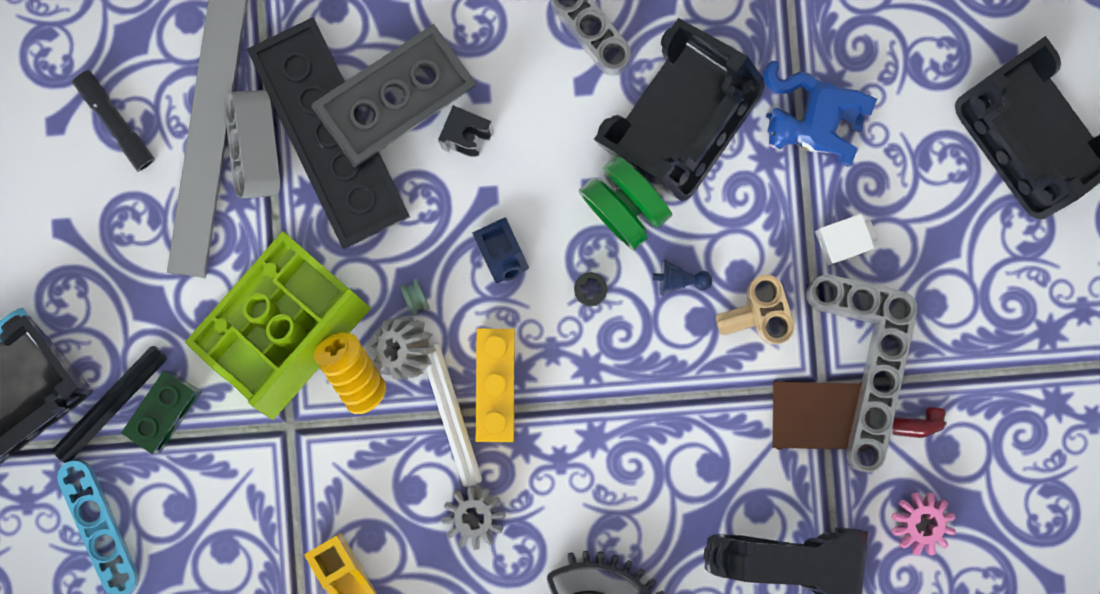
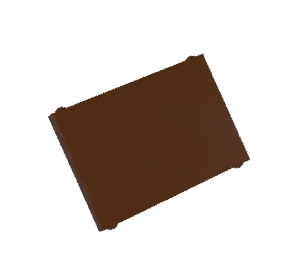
(814, 415)

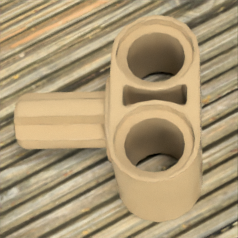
(758, 313)

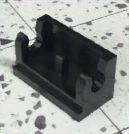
(461, 130)

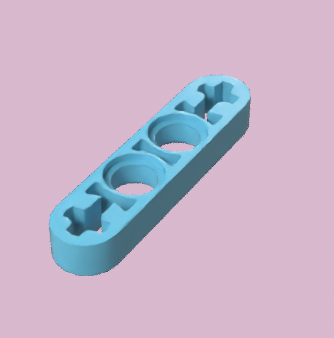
(103, 525)

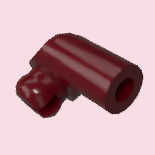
(919, 427)

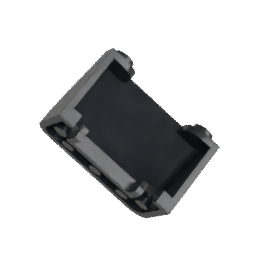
(685, 111)
(1032, 132)
(35, 384)

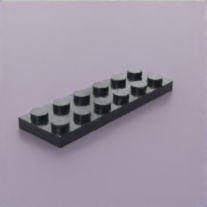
(295, 74)

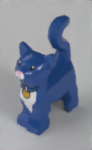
(823, 112)

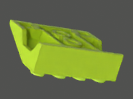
(272, 322)

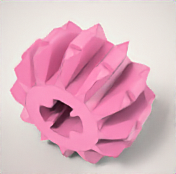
(933, 531)

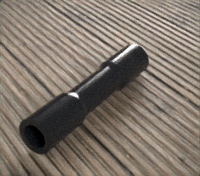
(100, 102)

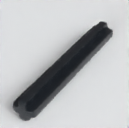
(109, 404)

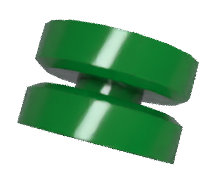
(630, 198)

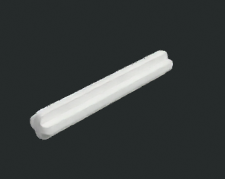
(452, 419)

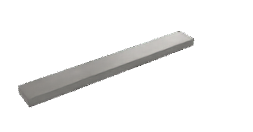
(206, 138)

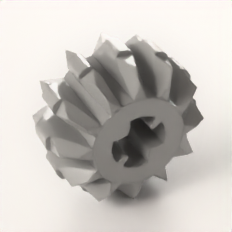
(402, 347)
(465, 527)

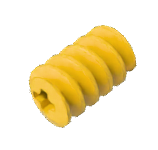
(350, 372)

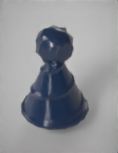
(675, 278)

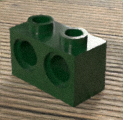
(161, 412)

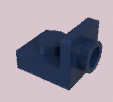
(501, 251)

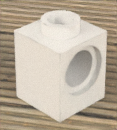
(846, 239)

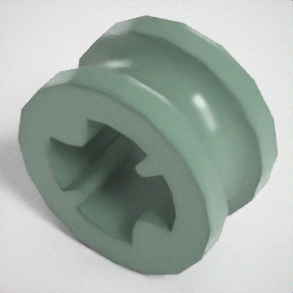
(414, 297)

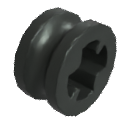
(598, 297)

